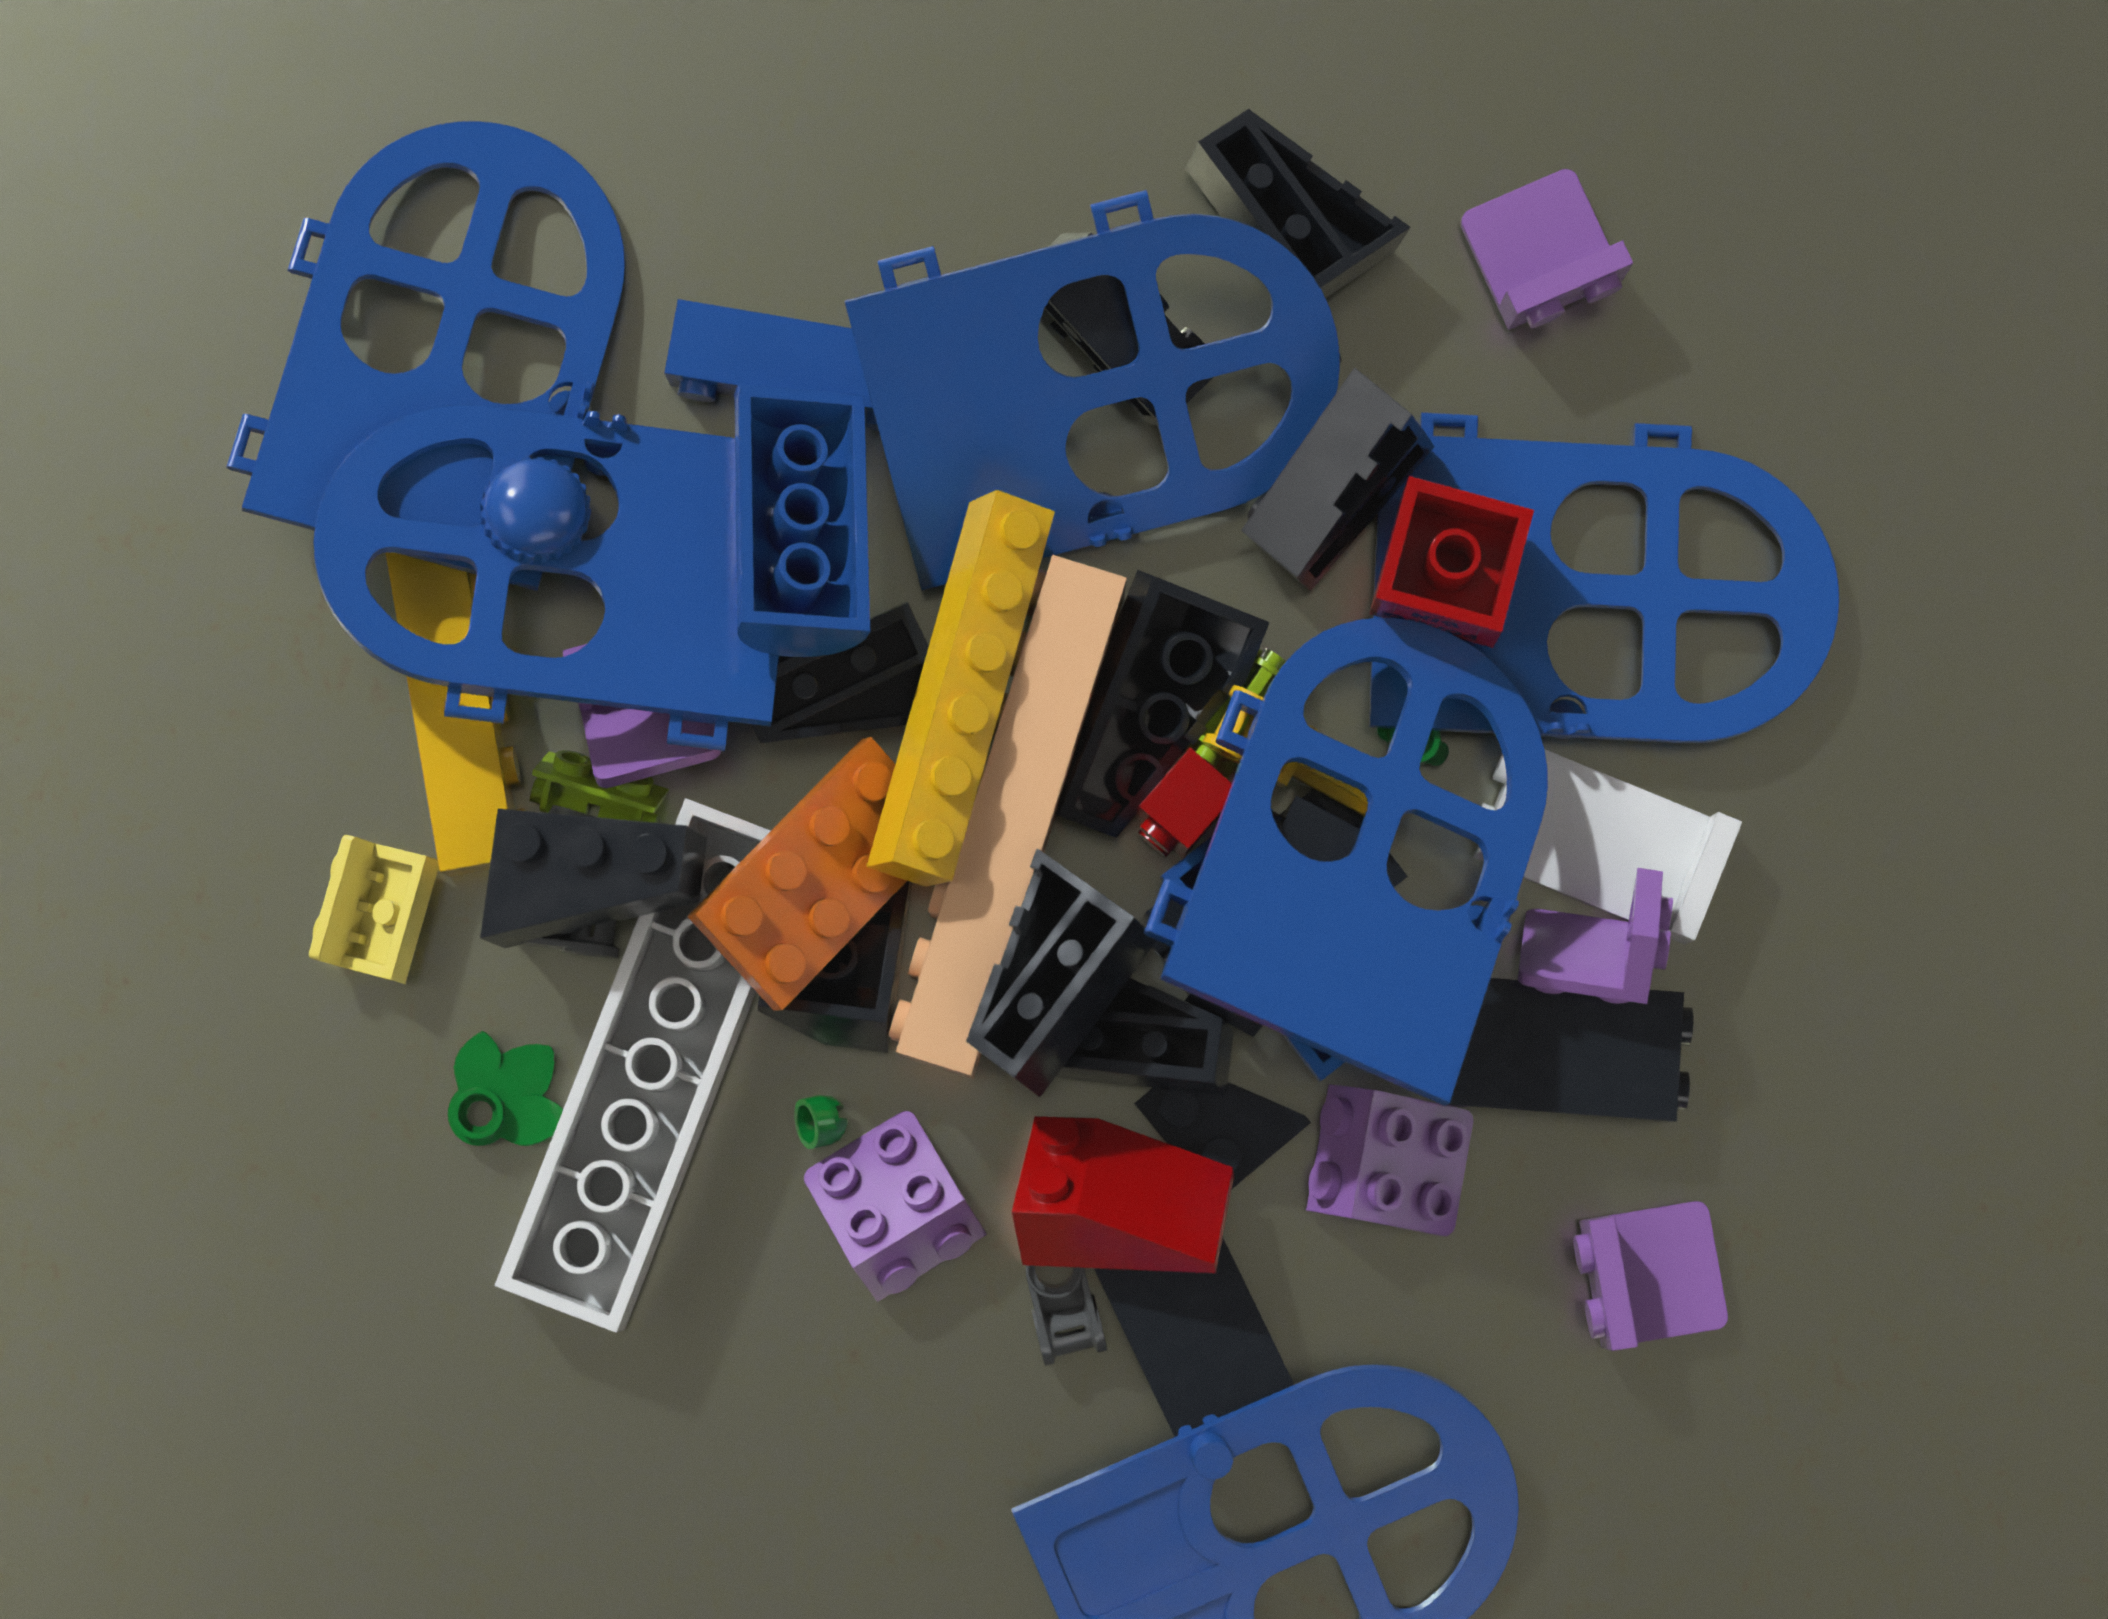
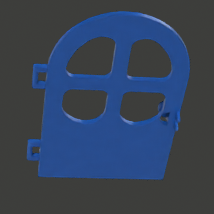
(336, 400)
(980, 410)
(1543, 474)
(658, 568)
(1332, 943)
(1144, 1536)

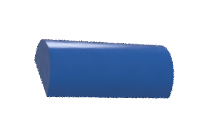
(801, 521)

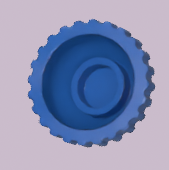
(535, 510)

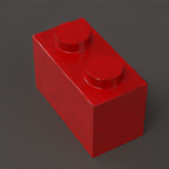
(1182, 805)

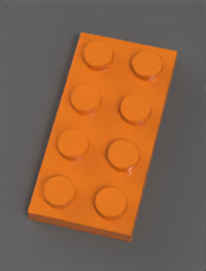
(805, 882)

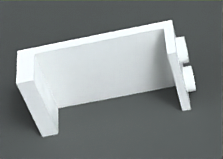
(1605, 829)

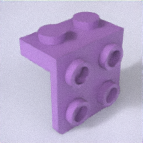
(1543, 250)
(633, 745)
(1598, 953)
(1390, 1160)
(893, 1205)
(1651, 1274)

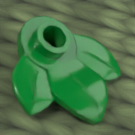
(512, 1087)

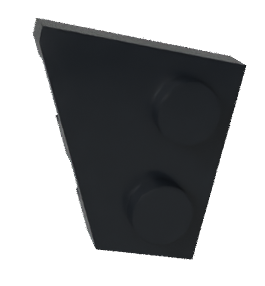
(1227, 1128)

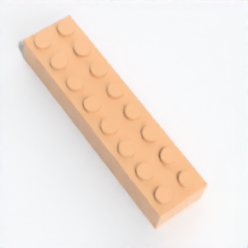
(1012, 811)

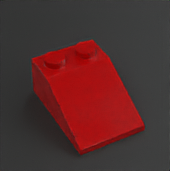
(1117, 1200)

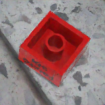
(1452, 561)

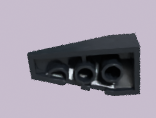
(1154, 695)
(857, 991)

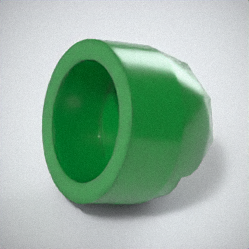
(819, 1121)

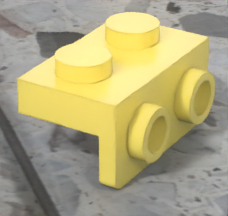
(373, 909)

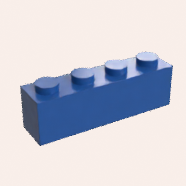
(725, 347)

